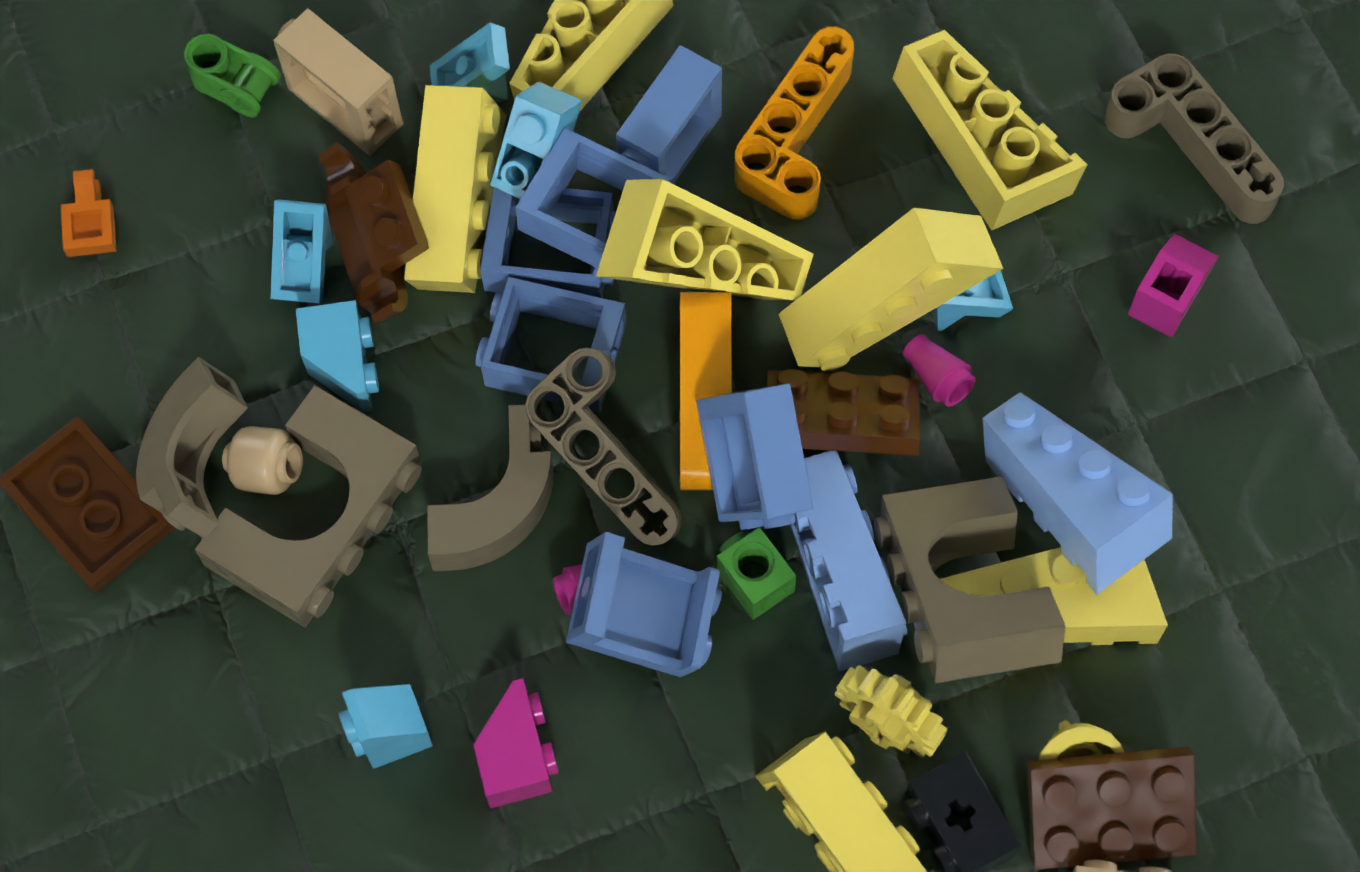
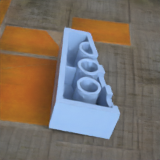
(1077, 490)
(845, 568)

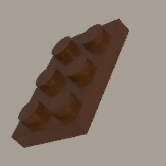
(854, 411)
(85, 504)
(1112, 807)

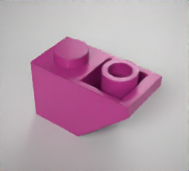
(1172, 284)
(510, 751)

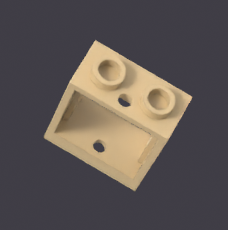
(338, 81)

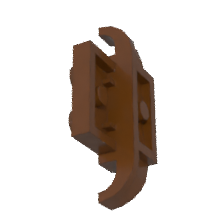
(373, 229)

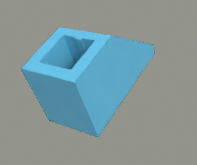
(531, 132)
(335, 353)
(384, 723)

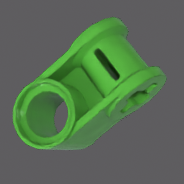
(237, 78)

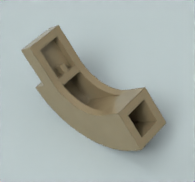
(180, 442)
(498, 522)

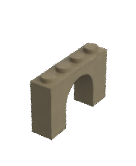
(302, 573)
(957, 630)

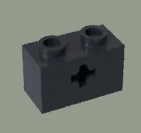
(960, 790)

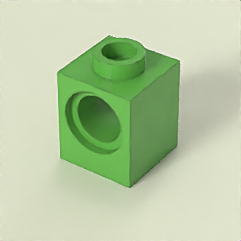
(758, 593)

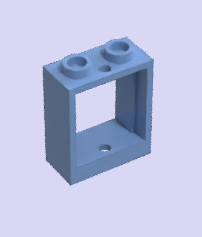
(674, 115)
(566, 156)
(572, 206)
(568, 306)
(755, 456)

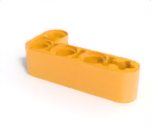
(801, 116)
(703, 374)

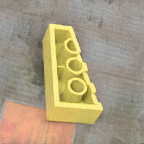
(586, 44)
(983, 134)
(452, 185)
(691, 244)
(888, 285)
(1117, 614)
(839, 809)

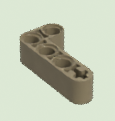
(1248, 183)
(611, 452)

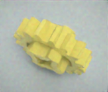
(890, 711)

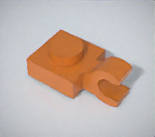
(88, 222)

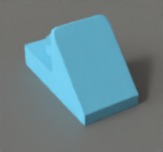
(476, 63)
(299, 250)
(984, 299)

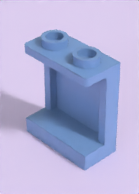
(643, 608)

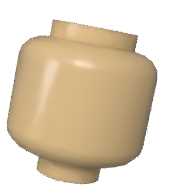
(262, 460)

